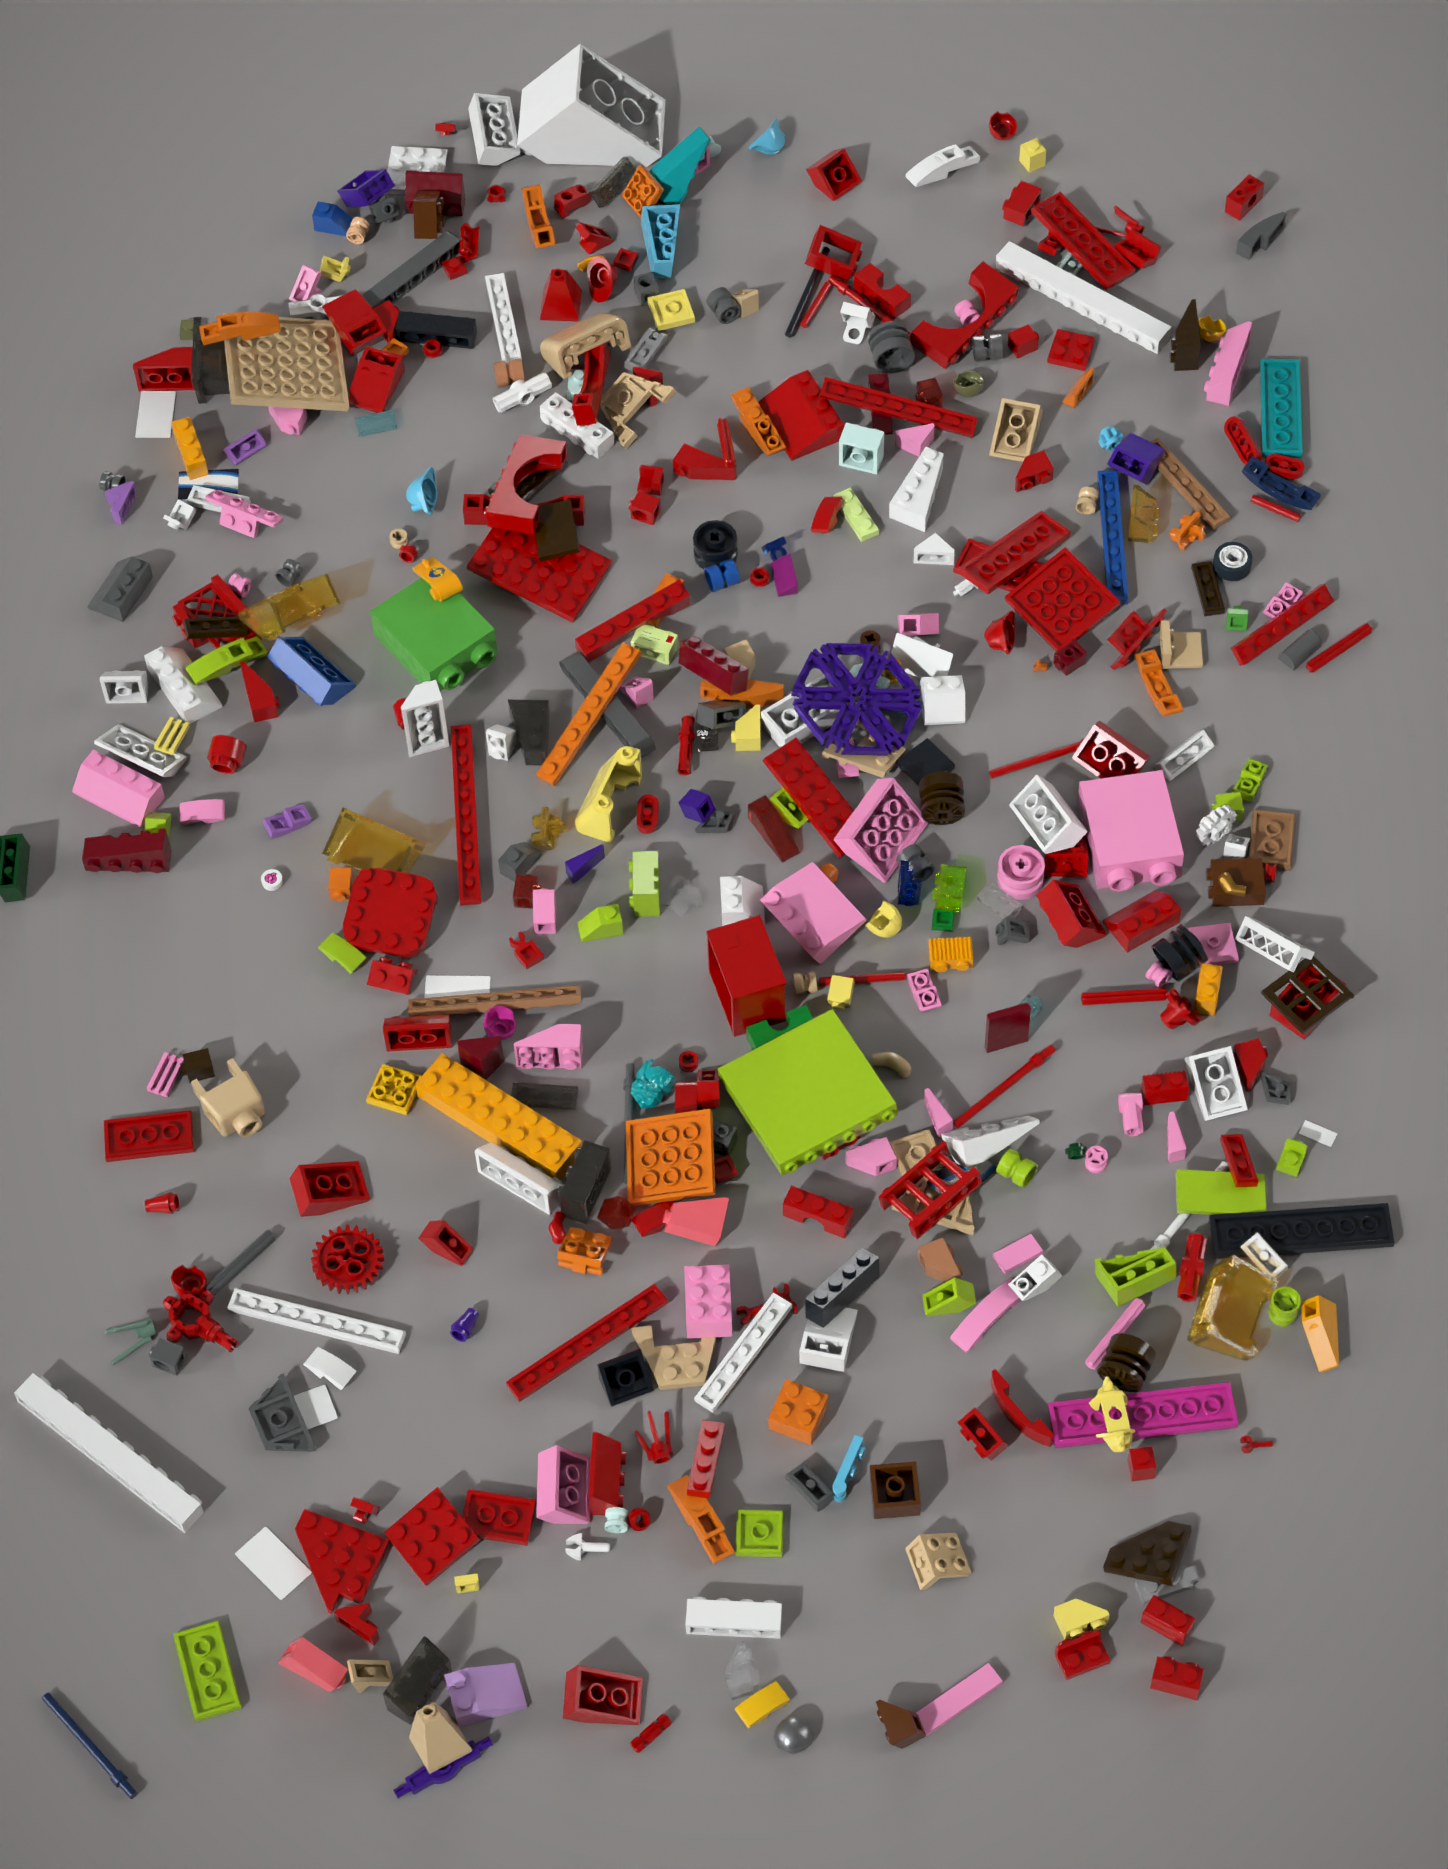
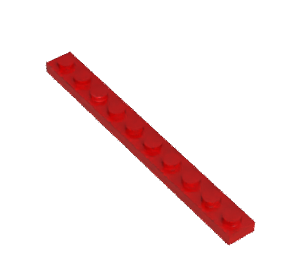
(465, 815)

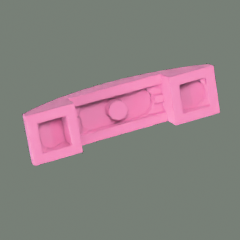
(984, 1316)

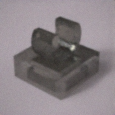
(707, 739)

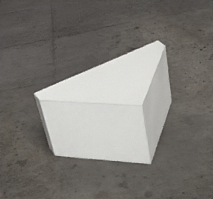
(934, 551)
(1235, 847)

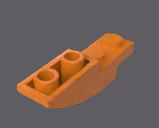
(244, 324)
(756, 423)
(757, 693)
(703, 1519)

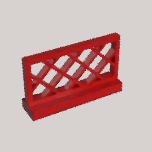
(225, 597)

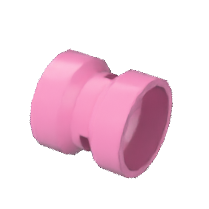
(966, 312)

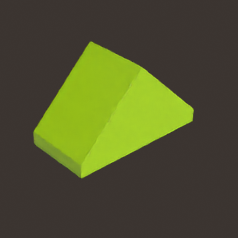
(788, 809)
(158, 821)

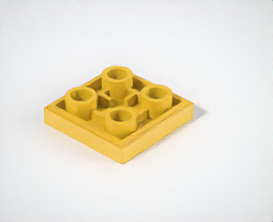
(393, 1089)

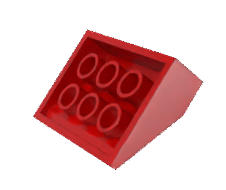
(801, 416)

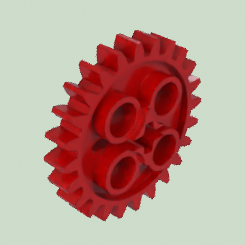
(347, 1259)

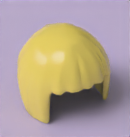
(885, 921)

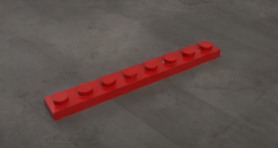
(898, 407)
(586, 1342)

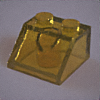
(1143, 516)

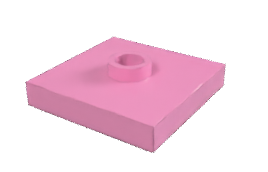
(1217, 943)

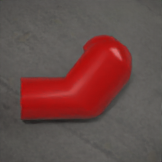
(556, 1228)

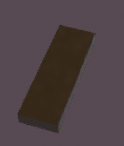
(1208, 588)
(214, 627)

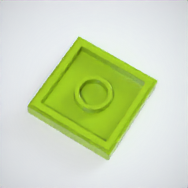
(759, 1533)

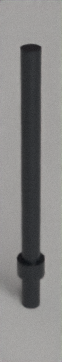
(804, 298)

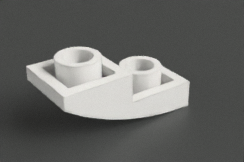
(331, 1367)

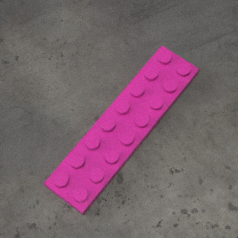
(1149, 1413)

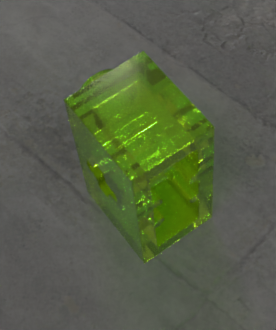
(950, 887)

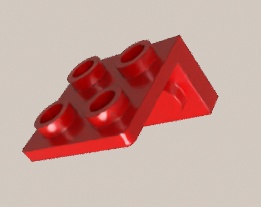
(1068, 862)

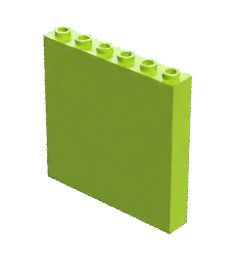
(807, 1092)

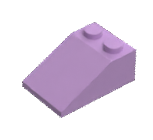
(484, 1692)

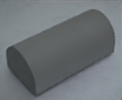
(1300, 649)
(810, 1487)

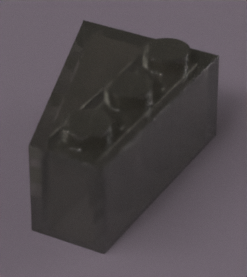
(531, 724)

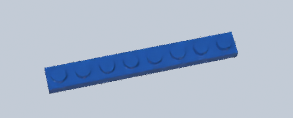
(1112, 535)

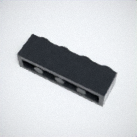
(446, 329)
(842, 1287)

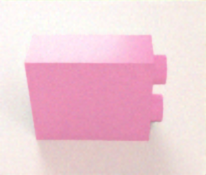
(1130, 830)

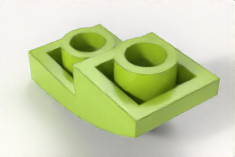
(1250, 779)
(342, 951)

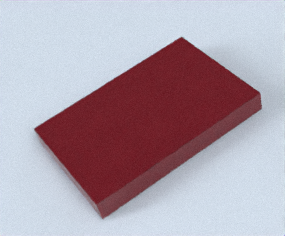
(1007, 1027)

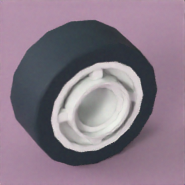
(1232, 561)

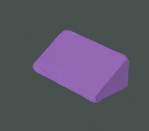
(245, 447)

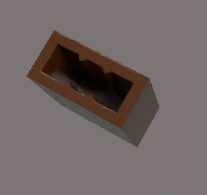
(1244, 872)

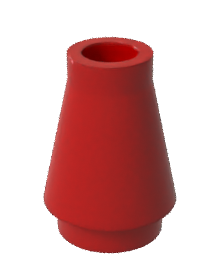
(164, 1203)

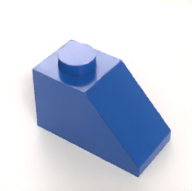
(331, 219)

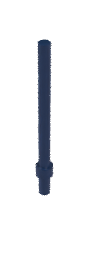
(118, 1778)

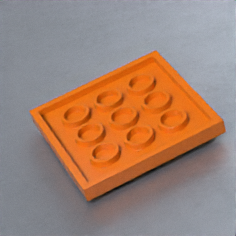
(670, 1157)

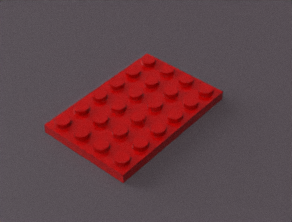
(554, 584)

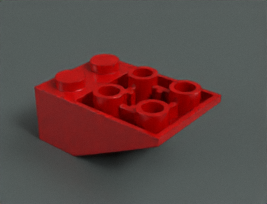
(355, 321)
(375, 379)

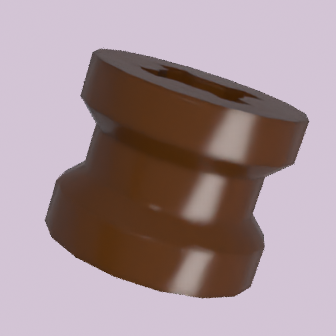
(872, 636)

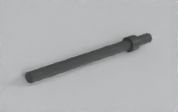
(629, 1106)

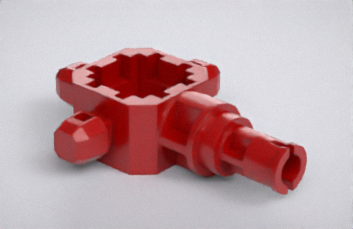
(205, 1325)

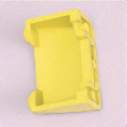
(597, 807)

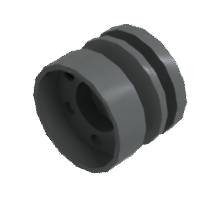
(891, 347)

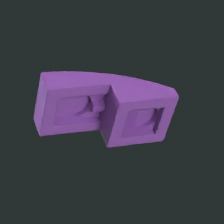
(291, 820)

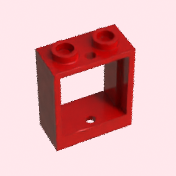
(828, 264)

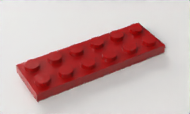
(1083, 240)
(1014, 552)
(810, 790)

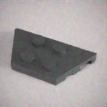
(280, 1420)

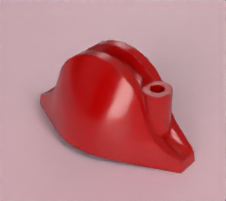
(1001, 633)

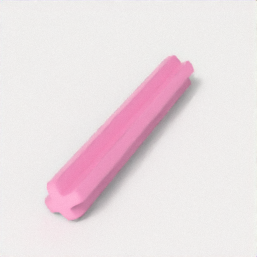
(1120, 1326)

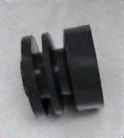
(1181, 951)

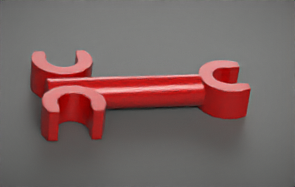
(751, 1312)

